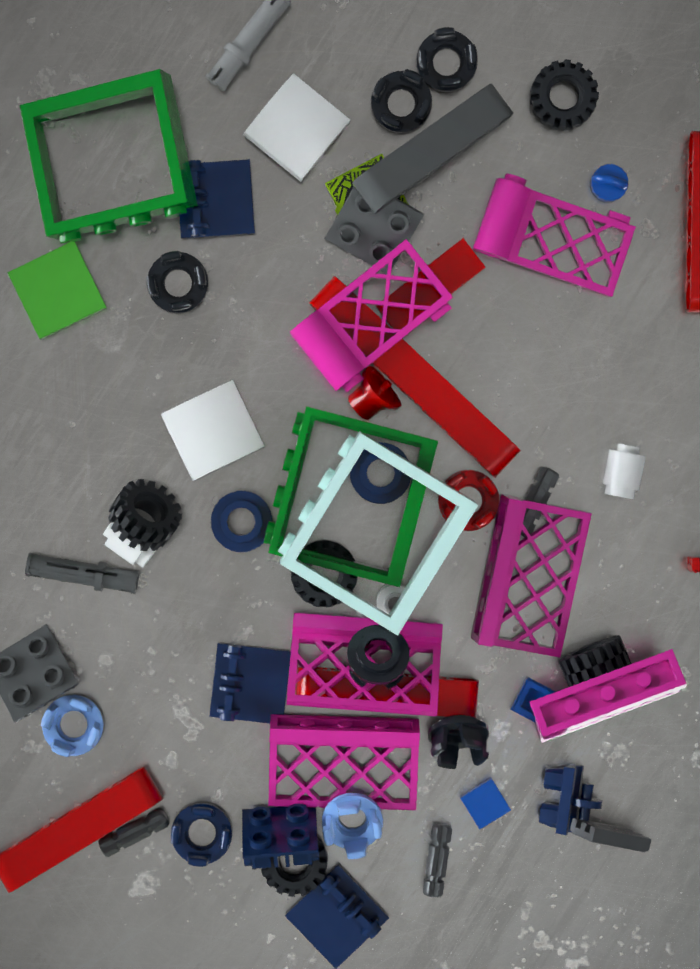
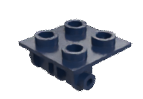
(222, 199)
(249, 683)
(279, 833)
(337, 916)

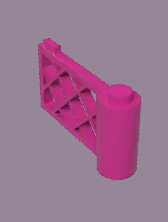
(511, 212)
(333, 348)

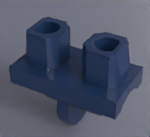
(569, 782)

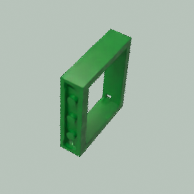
(95, 97)
(286, 494)

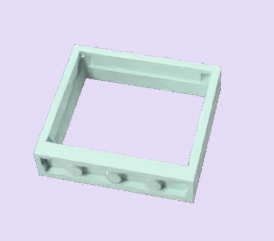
(430, 563)

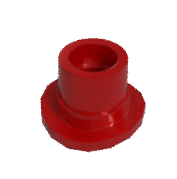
(373, 395)

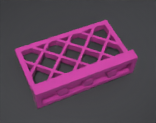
(499, 575)
(337, 632)
(607, 695)
(350, 733)

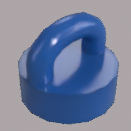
(609, 183)

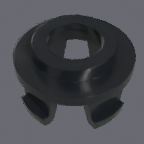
(447, 39)
(401, 80)
(177, 261)
(365, 671)
(447, 742)

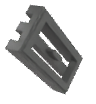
(610, 835)

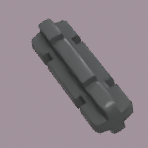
(539, 493)
(133, 832)
(437, 860)

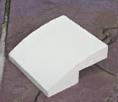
(296, 127)
(212, 430)

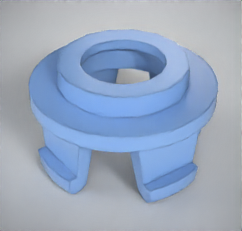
(61, 743)
(352, 839)

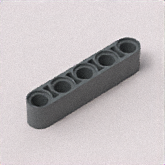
(432, 148)

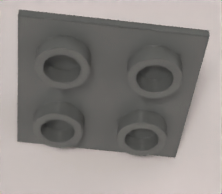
(371, 234)
(34, 673)

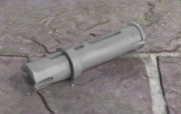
(240, 50)

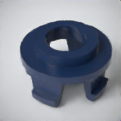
(373, 493)
(220, 515)
(193, 853)

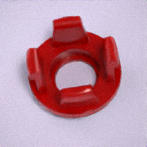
(488, 491)

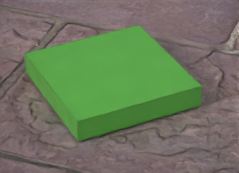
(57, 290)

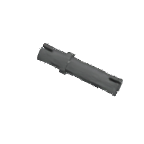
(82, 573)

